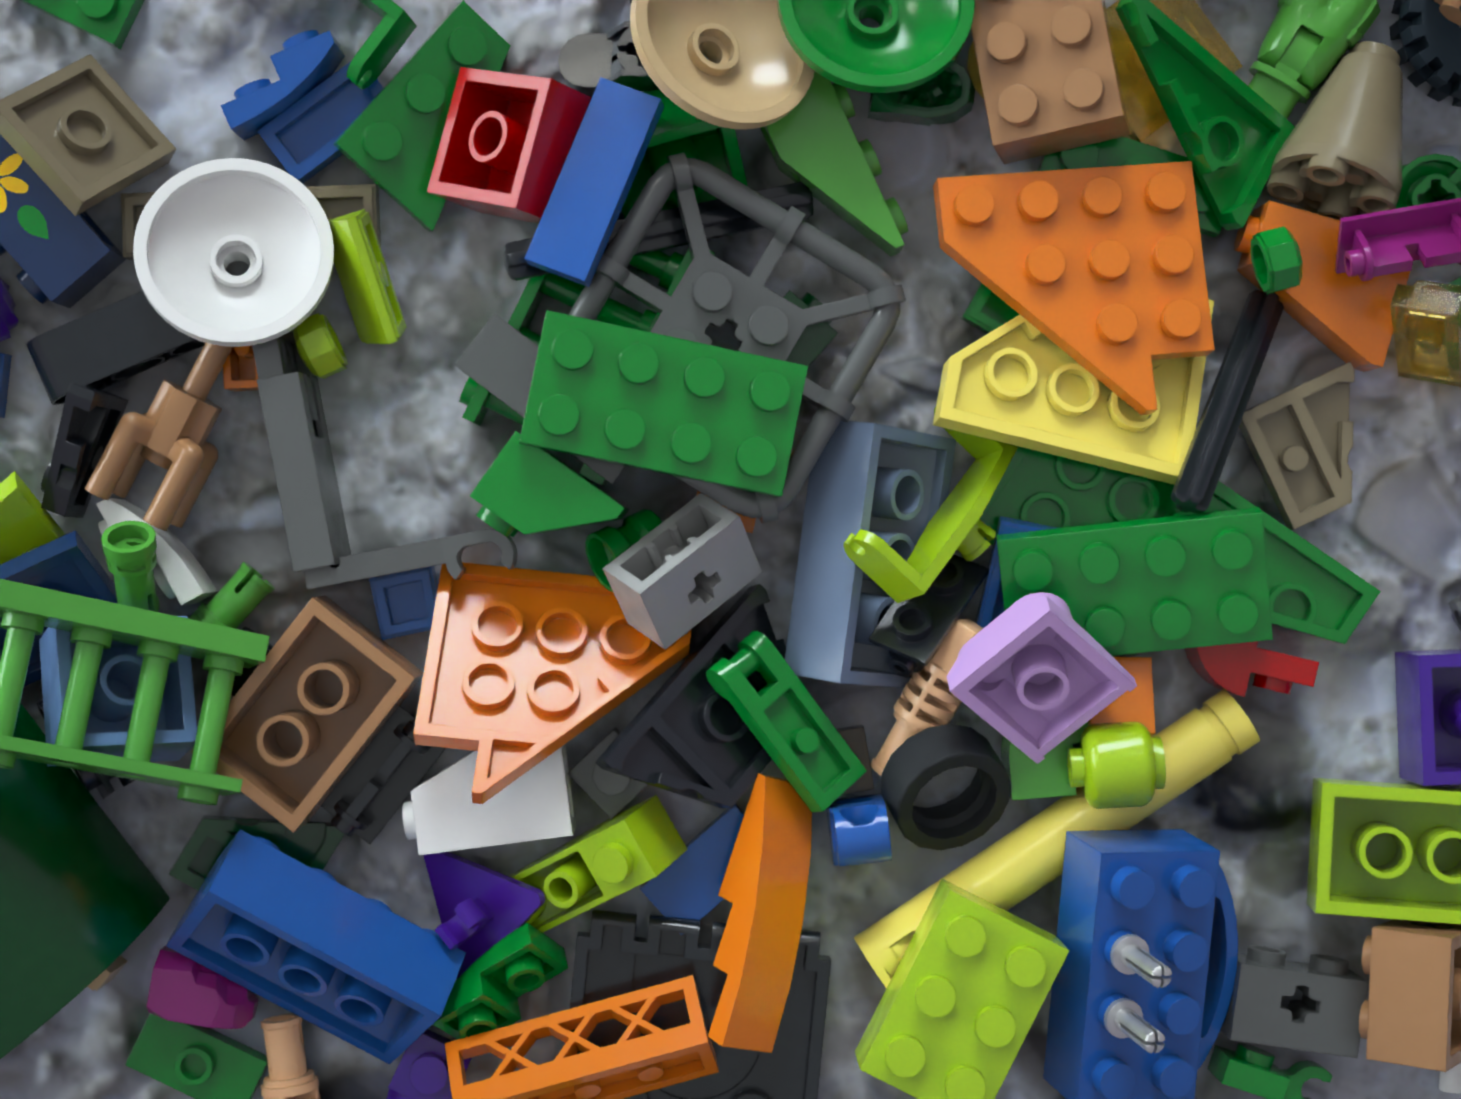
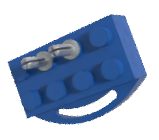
(1138, 984)

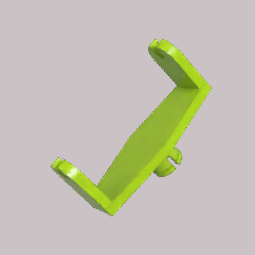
(951, 528)

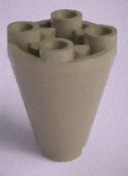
(1348, 141)

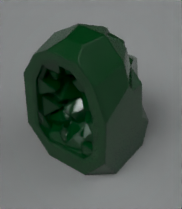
(934, 102)

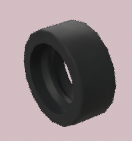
(964, 816)

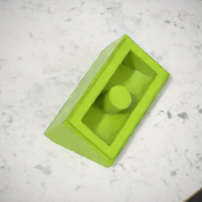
(366, 279)

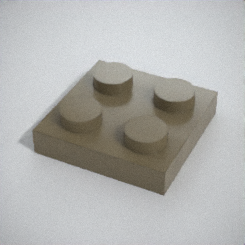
(82, 134)

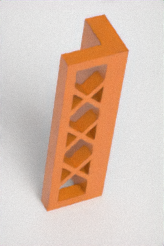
(607, 1072)

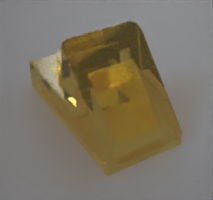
(1428, 331)

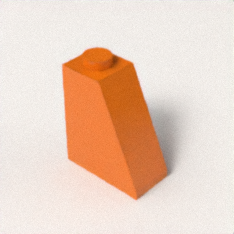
(1337, 309)

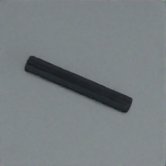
(1227, 402)

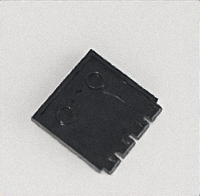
(616, 962)

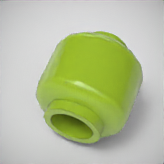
(1117, 765)

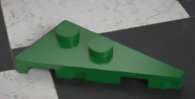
(1215, 115)

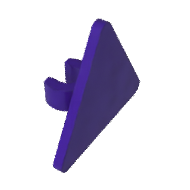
(477, 904)

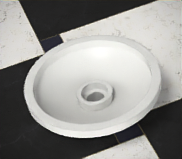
(228, 215)

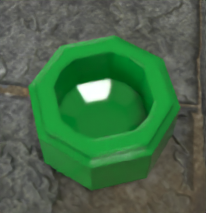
(1276, 260)

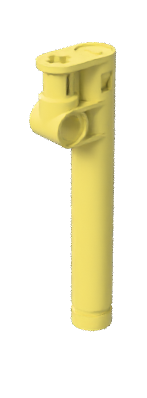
(1035, 850)

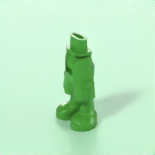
(1305, 47)

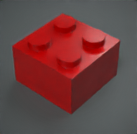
(505, 142)

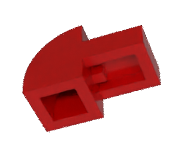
(1230, 667)

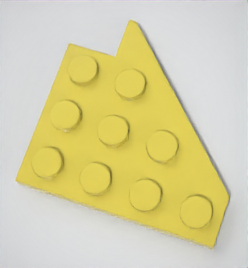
(1037, 397)

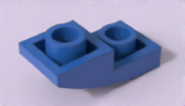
(301, 67)

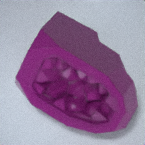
(196, 995)

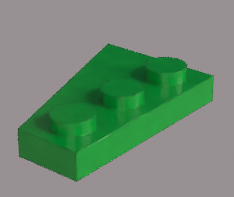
(403, 124)

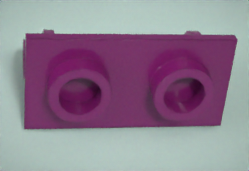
(1395, 238)

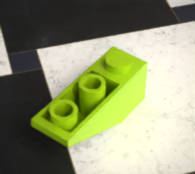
(603, 862)

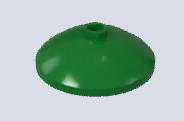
(906, 51)

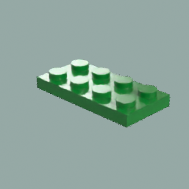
(663, 404)
(1150, 579)

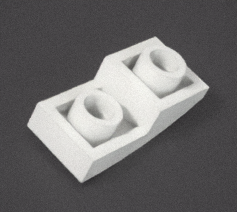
(176, 567)

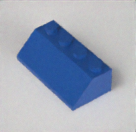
(317, 948)

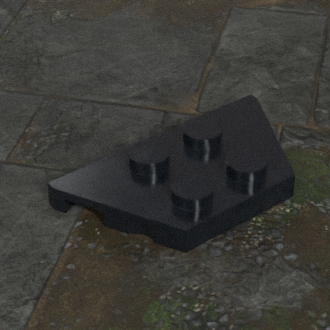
(690, 734)

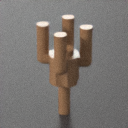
(171, 437)

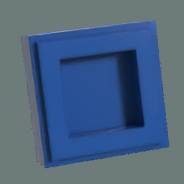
(404, 601)

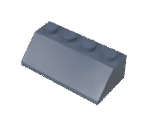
(873, 482)

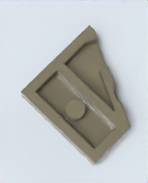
(1305, 445)

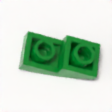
(490, 988)

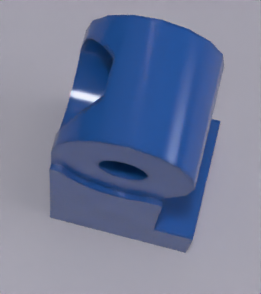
(859, 830)

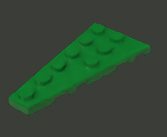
(1305, 585)

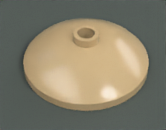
(750, 68)

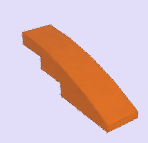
(763, 931)

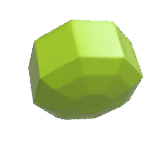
(320, 346)

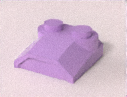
(1036, 674)

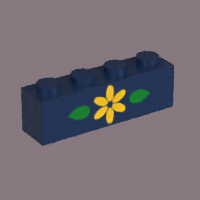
(57, 251)

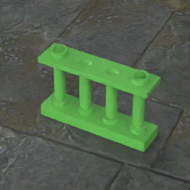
(159, 640)

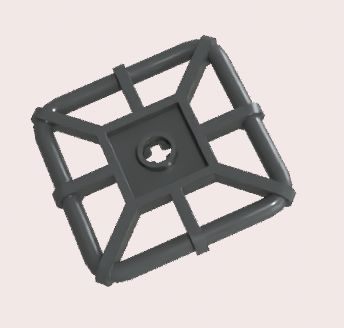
(762, 319)

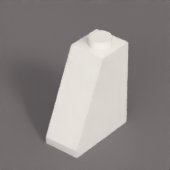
(527, 810)

